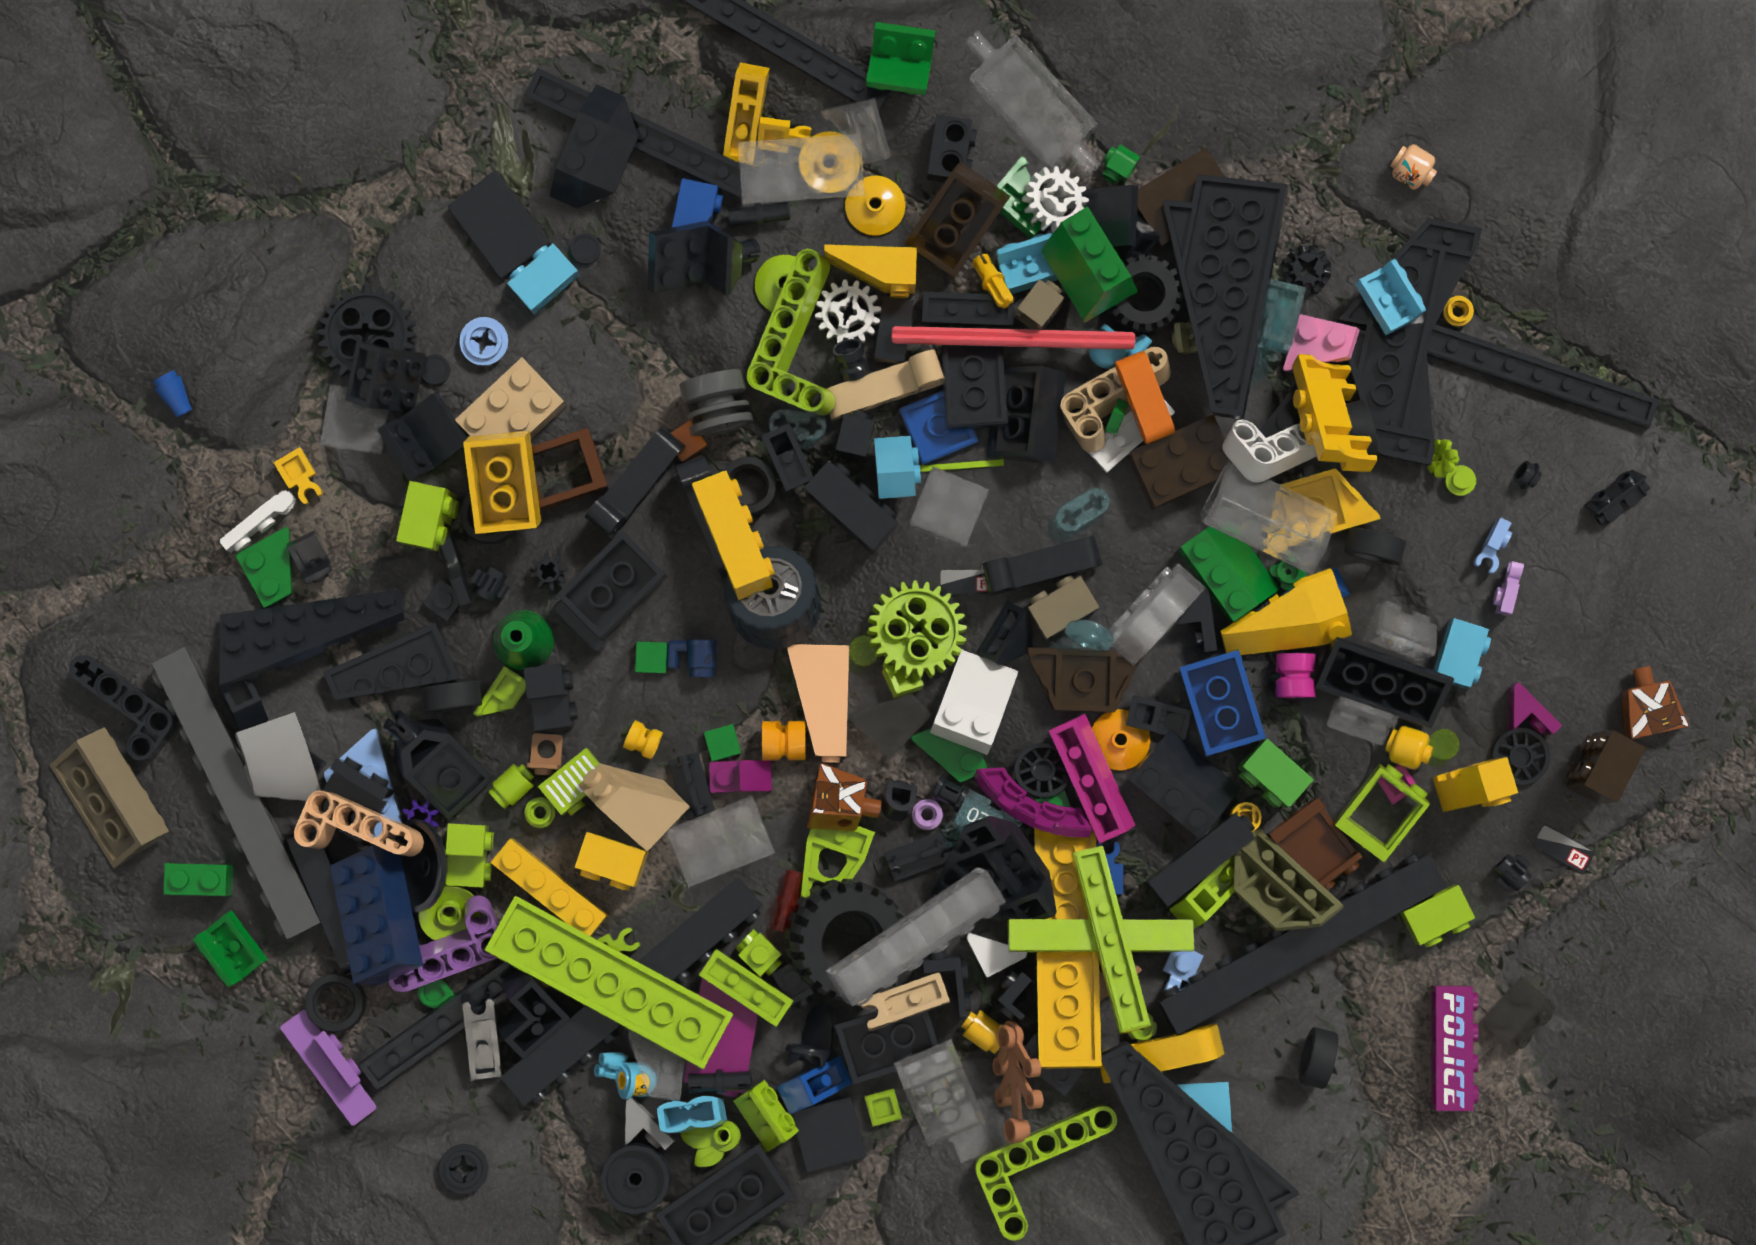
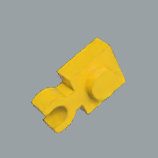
(297, 471)

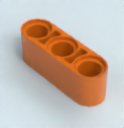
(1144, 397)

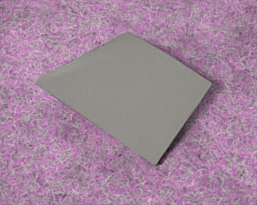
(278, 759)

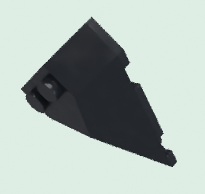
(1011, 863)

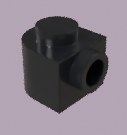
(898, 800)

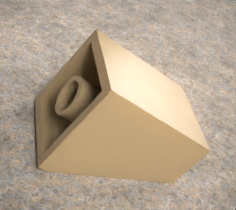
(635, 802)

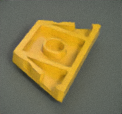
(1337, 494)

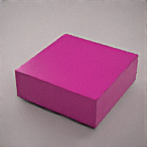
(1392, 793)

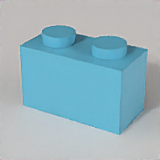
(542, 278)
(896, 467)
(1462, 651)

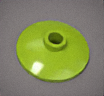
(768, 279)
(441, 924)

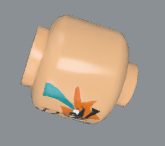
(1413, 167)

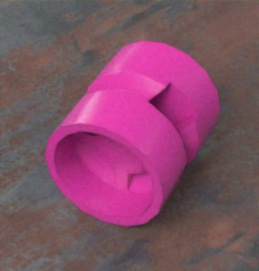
(1295, 675)

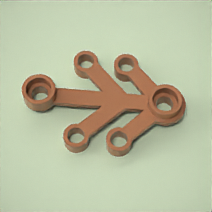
(1014, 1082)

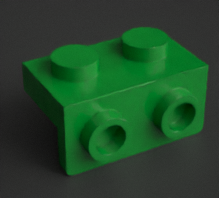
(230, 949)

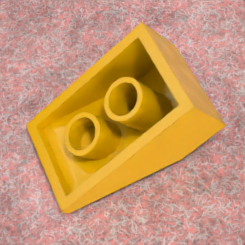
(881, 267)

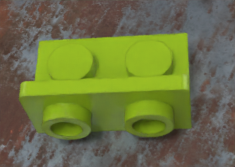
(766, 1115)

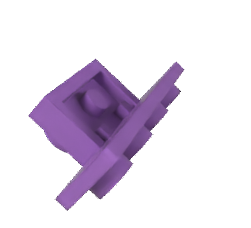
(329, 1066)

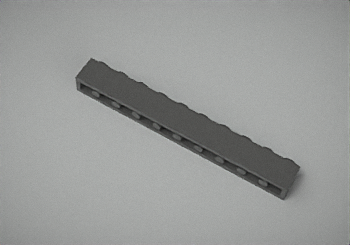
(249, 815)

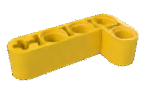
(1179, 1050)

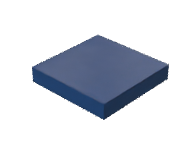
(928, 429)

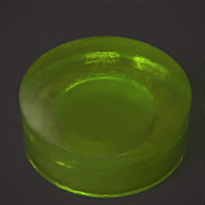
(861, 652)
(1444, 743)

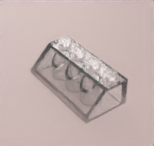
(1270, 518)

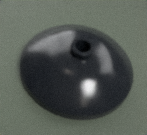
(427, 870)

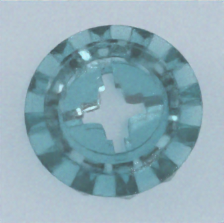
(1089, 635)

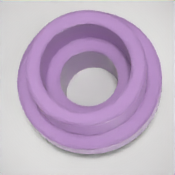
(937, 814)

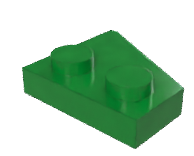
(269, 567)

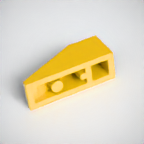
(745, 107)

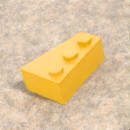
(1481, 783)

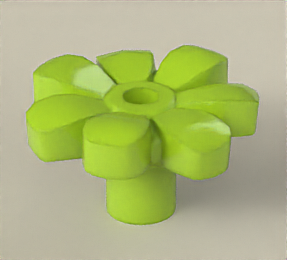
(1443, 458)

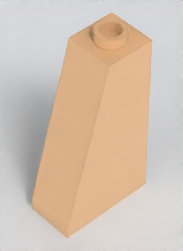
(823, 691)

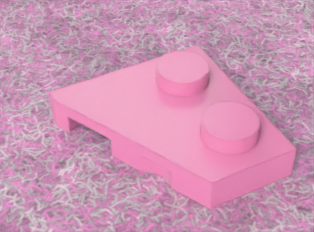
(1323, 340)

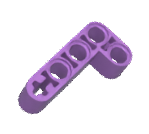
(443, 949)

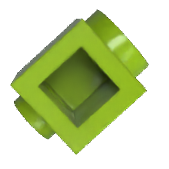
(759, 953)

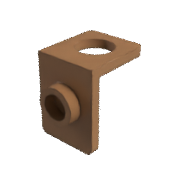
(542, 765)

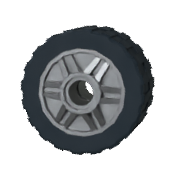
(780, 613)

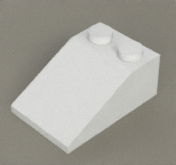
(974, 702)

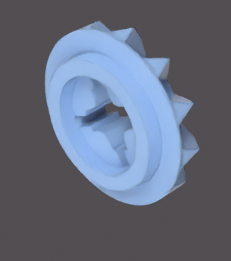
(476, 329)

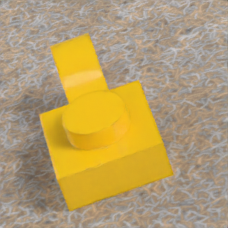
(780, 129)

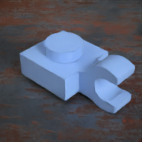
(1496, 538)
(1180, 967)

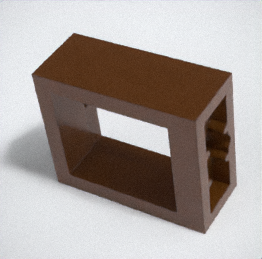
(591, 456)

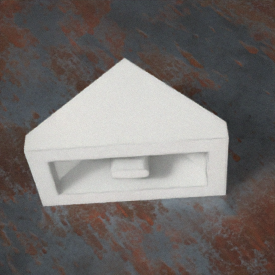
(992, 954)

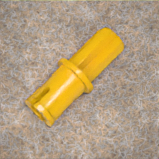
(993, 281)

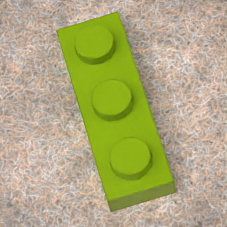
(746, 987)

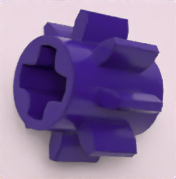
(423, 809)

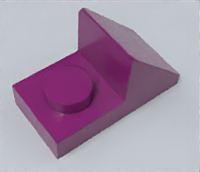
(1523, 705)
(740, 776)

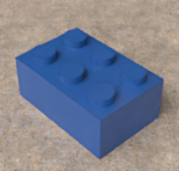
(1222, 702)

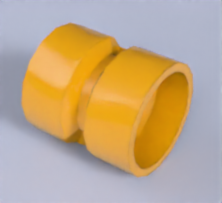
(783, 740)

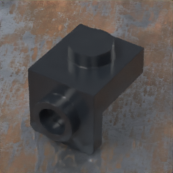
(310, 558)

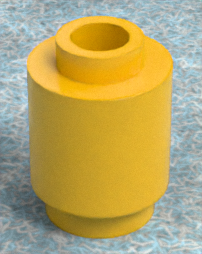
(981, 1031)

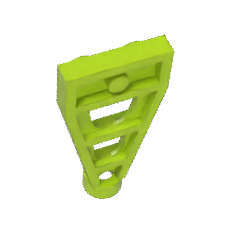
(850, 843)

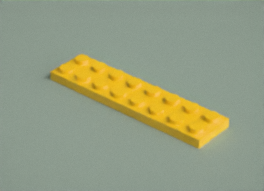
(1067, 980)

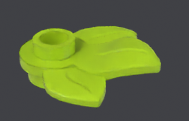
(709, 1144)

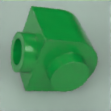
(1120, 164)

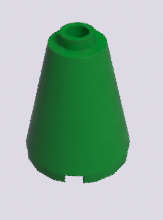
(533, 647)

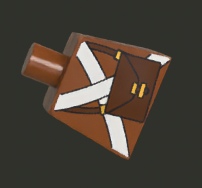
(1650, 706)
(839, 800)

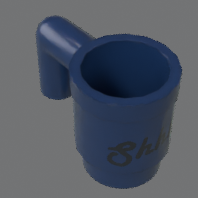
(700, 656)

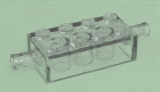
(1033, 103)

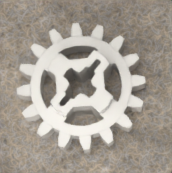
(1055, 198)
(834, 308)

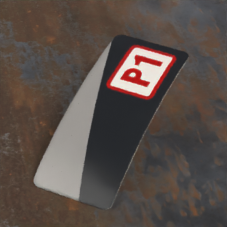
(962, 582)
(1563, 849)

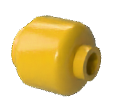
(1409, 747)

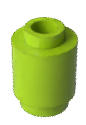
(512, 785)

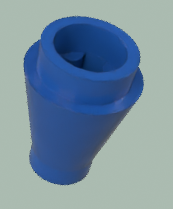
(173, 393)

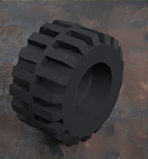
(1171, 297)

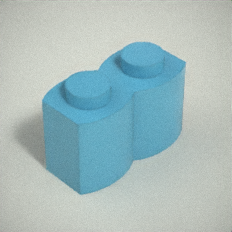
(684, 1116)

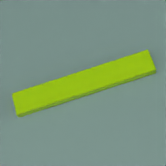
(1077, 935)
(1111, 940)

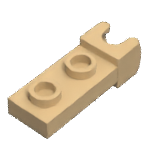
(907, 1000)

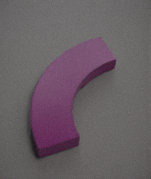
(1045, 816)

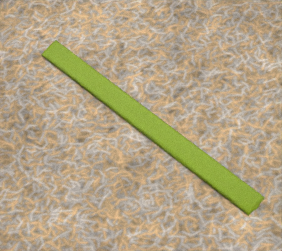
(963, 465)

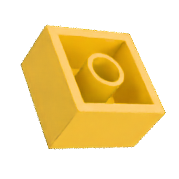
(611, 860)

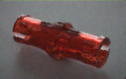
(788, 900)

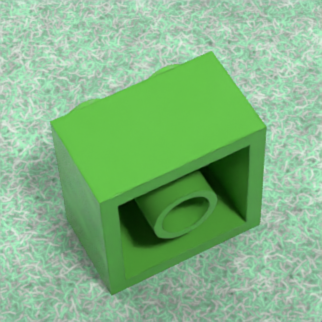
(1274, 774)

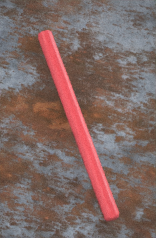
(1013, 337)

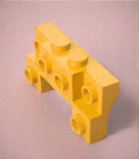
(1325, 415)

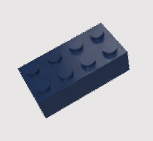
(376, 916)

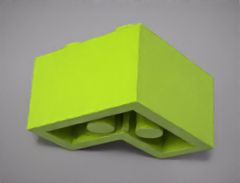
(425, 514)
(467, 855)

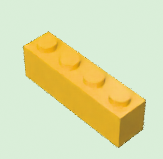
(732, 534)
(549, 887)

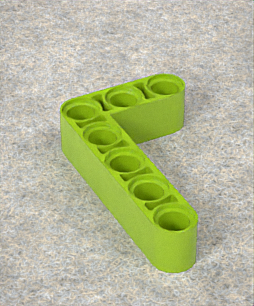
(790, 337)
(1005, 1168)

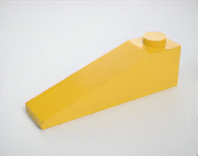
(1299, 619)

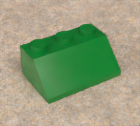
(1087, 265)
(1229, 572)

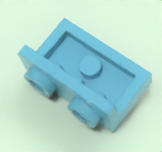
(1024, 264)
(1391, 297)

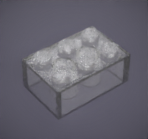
(1154, 612)
(720, 841)
(939, 1092)

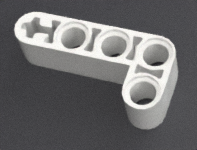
(1264, 457)

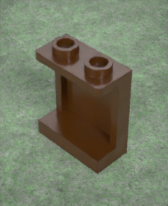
(1316, 843)

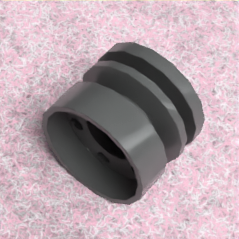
(716, 402)

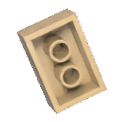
(513, 404)

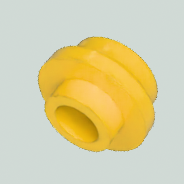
(1464, 304)

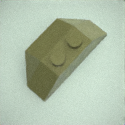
(1280, 887)

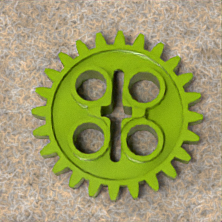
(898, 648)

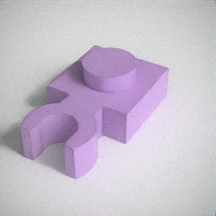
(1506, 595)

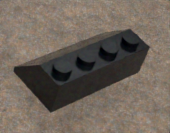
(1383, 682)

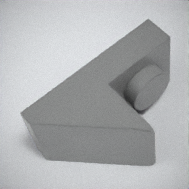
(638, 1118)

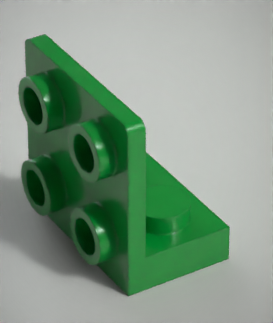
(900, 58)

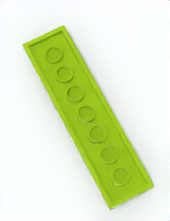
(609, 982)

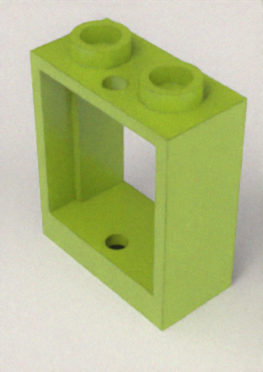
(1365, 838)

